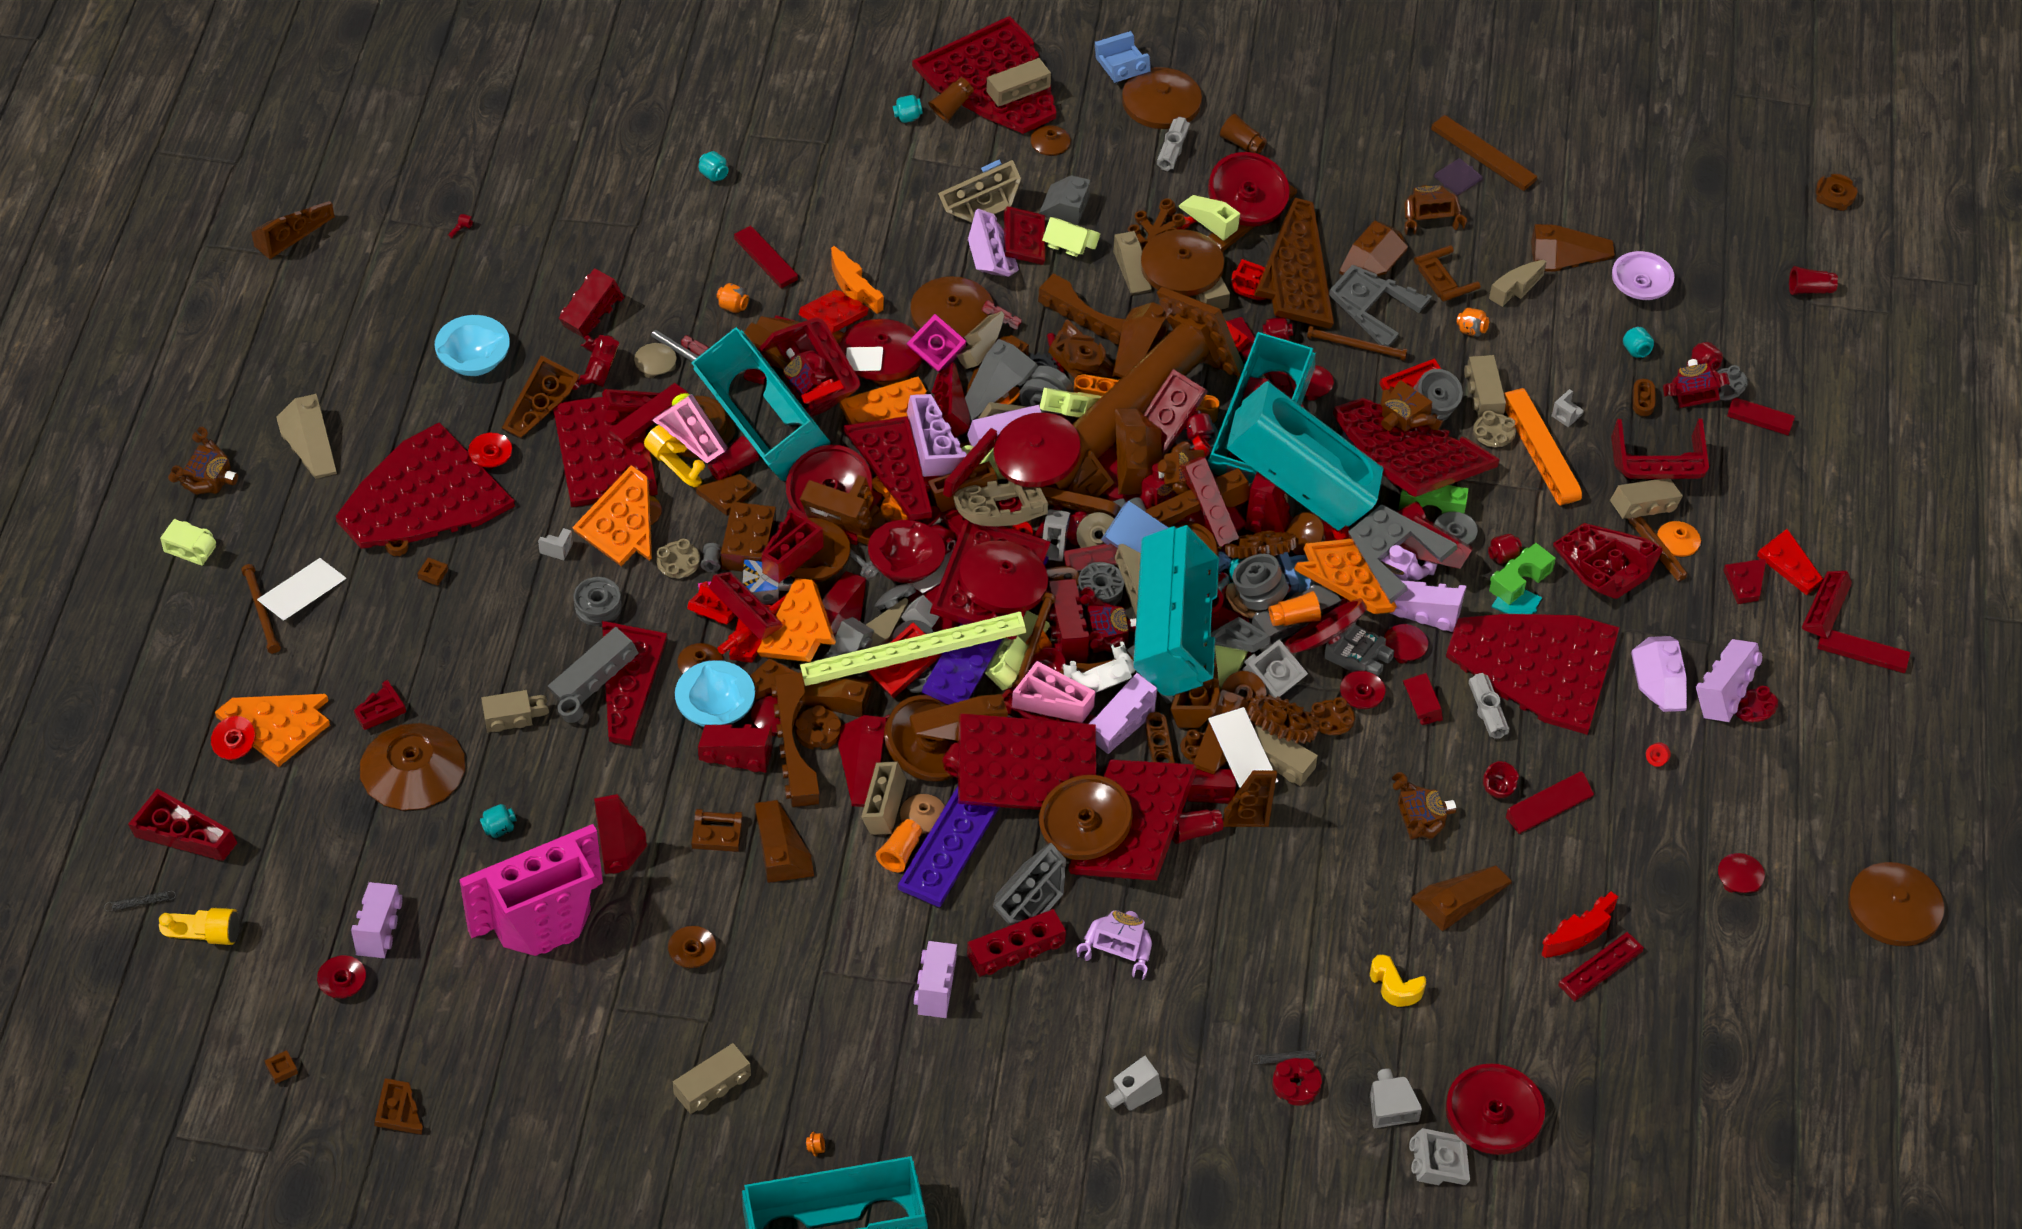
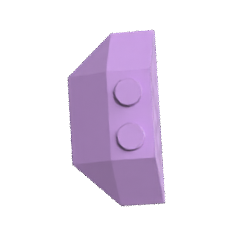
(987, 245)
(1661, 672)

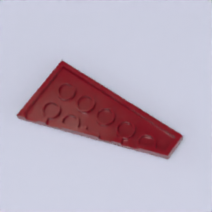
(894, 459)
(631, 685)

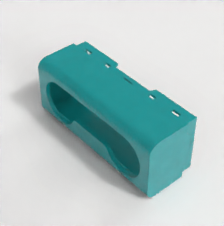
(1265, 356)
(717, 370)
(1305, 455)
(1174, 610)
(838, 1196)

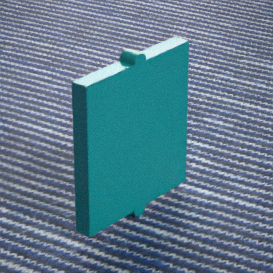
(1523, 605)

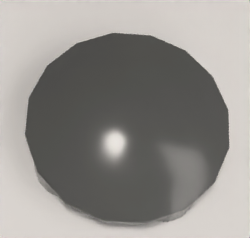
(1737, 384)
(891, 597)

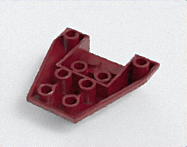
(1608, 558)

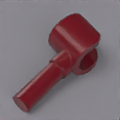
(463, 220)

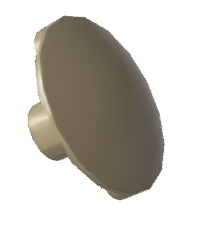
(655, 359)
(1494, 429)
(678, 559)

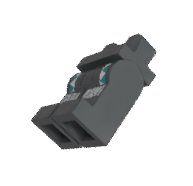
(1359, 651)

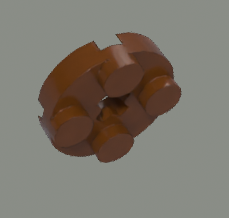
(1826, 195)
(1079, 361)
(818, 717)

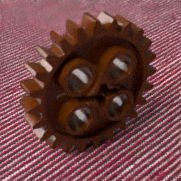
(1261, 543)
(1283, 718)

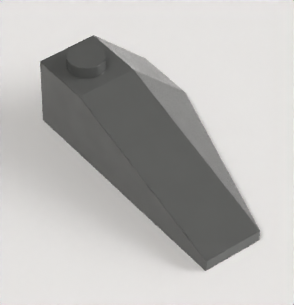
(999, 372)

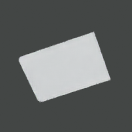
(865, 358)

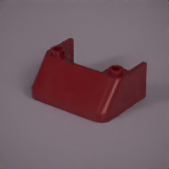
(817, 337)
(1687, 466)

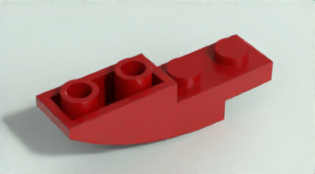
(1577, 931)

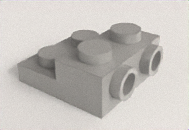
(1276, 668)
(1439, 1157)

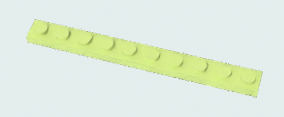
(913, 648)

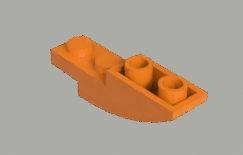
(851, 282)

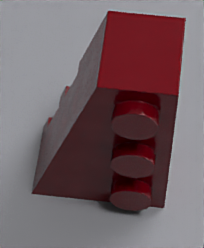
(791, 546)

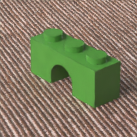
(1446, 498)
(1532, 563)

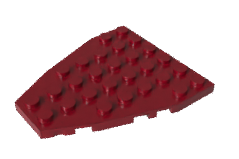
(981, 56)
(1414, 458)
(420, 491)
(1539, 661)

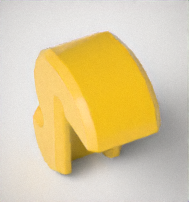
(1393, 988)

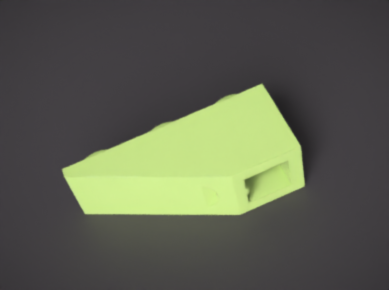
(1213, 214)

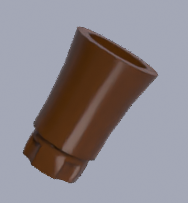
(951, 99)
(1242, 135)

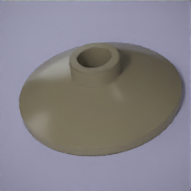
(1088, 527)

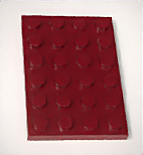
(591, 455)
(950, 598)
(1020, 759)
(1157, 800)

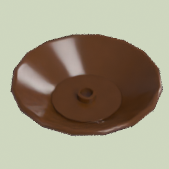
(417, 780)

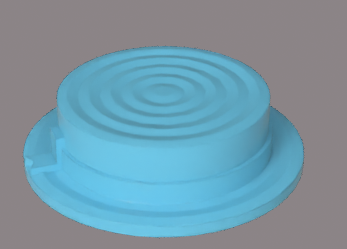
(472, 344)
(714, 693)

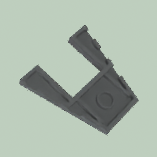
(1361, 289)
(1388, 528)

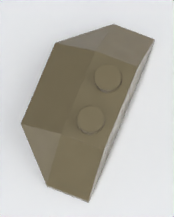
(987, 192)
(1129, 565)

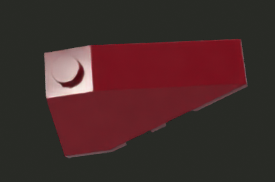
(951, 400)
(845, 600)
(860, 749)
(618, 834)

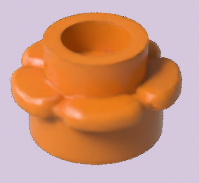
(815, 1143)

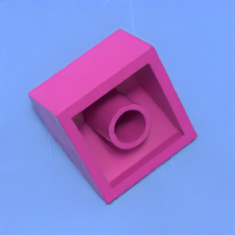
(937, 343)

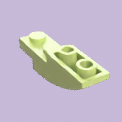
(1067, 402)

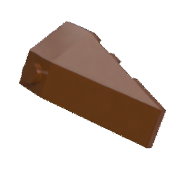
(1198, 704)
(944, 721)
(1210, 754)
(1456, 897)

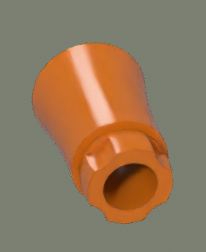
(1296, 610)
(899, 846)

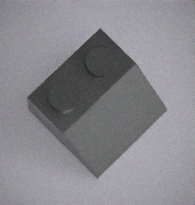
(1067, 199)

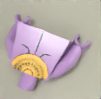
(1405, 565)
(1119, 935)

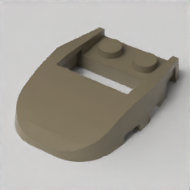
(980, 508)

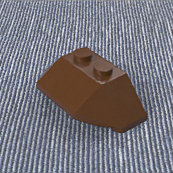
(1376, 249)
(1137, 449)

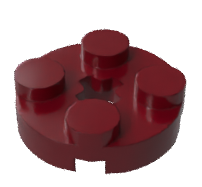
(1297, 1068)

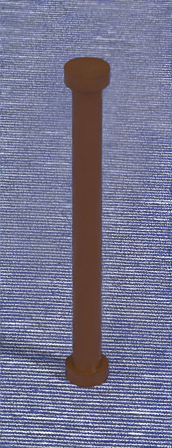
(1357, 343)
(1048, 600)
(272, 645)

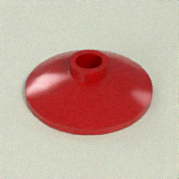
(490, 450)
(229, 730)

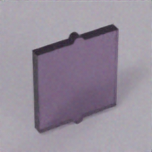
(1458, 176)

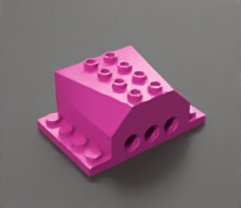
(536, 895)

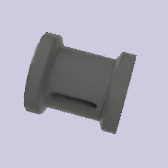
(711, 557)

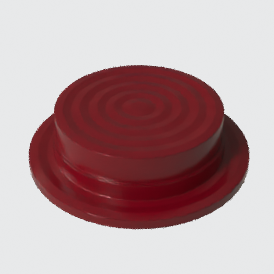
(906, 550)

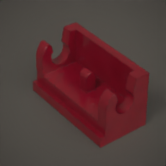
(1423, 699)
(1213, 787)

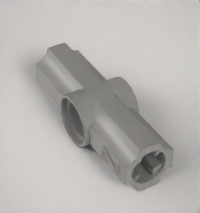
(1173, 144)
(1488, 706)

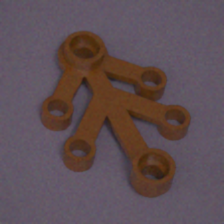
(1167, 209)

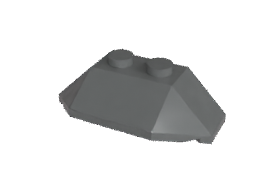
(1033, 886)

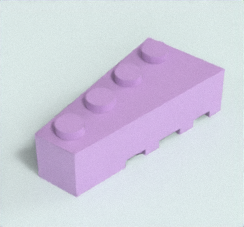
(935, 445)
(1728, 680)

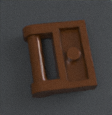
(717, 837)

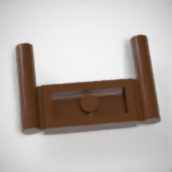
(1439, 278)

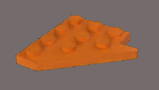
(620, 519)
(1345, 572)

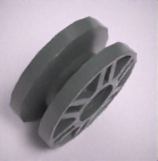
(1104, 575)
(600, 590)

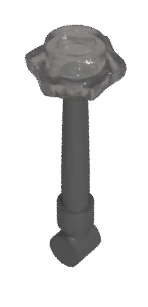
(868, 568)

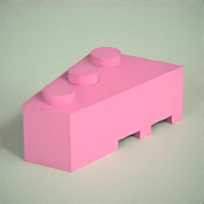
(693, 428)
(1053, 694)

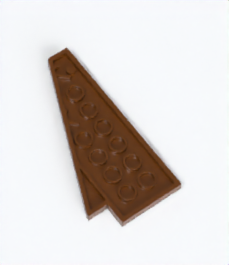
(1296, 271)

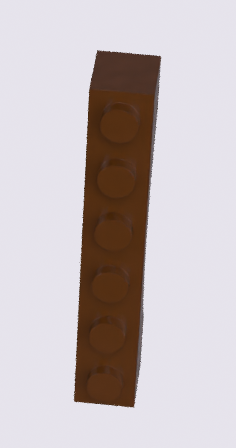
(1061, 297)
(1232, 487)
(802, 780)

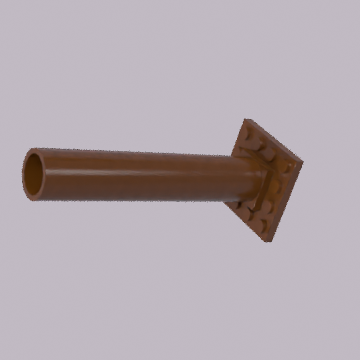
(1196, 338)

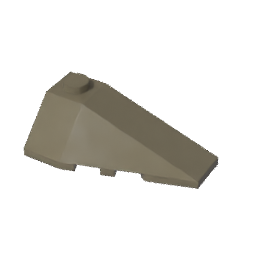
(305, 431)

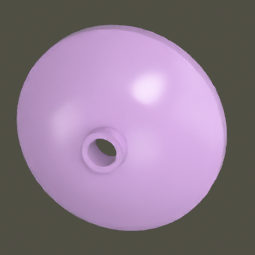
(1643, 275)

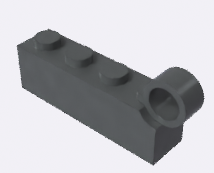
(1327, 601)
(591, 672)

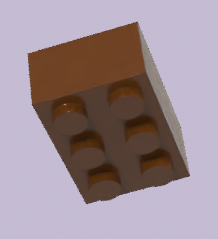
(747, 534)

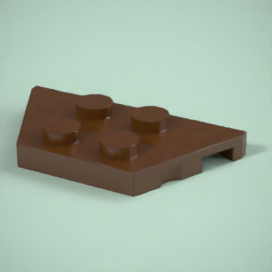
(1056, 350)

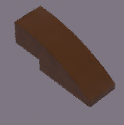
(758, 336)

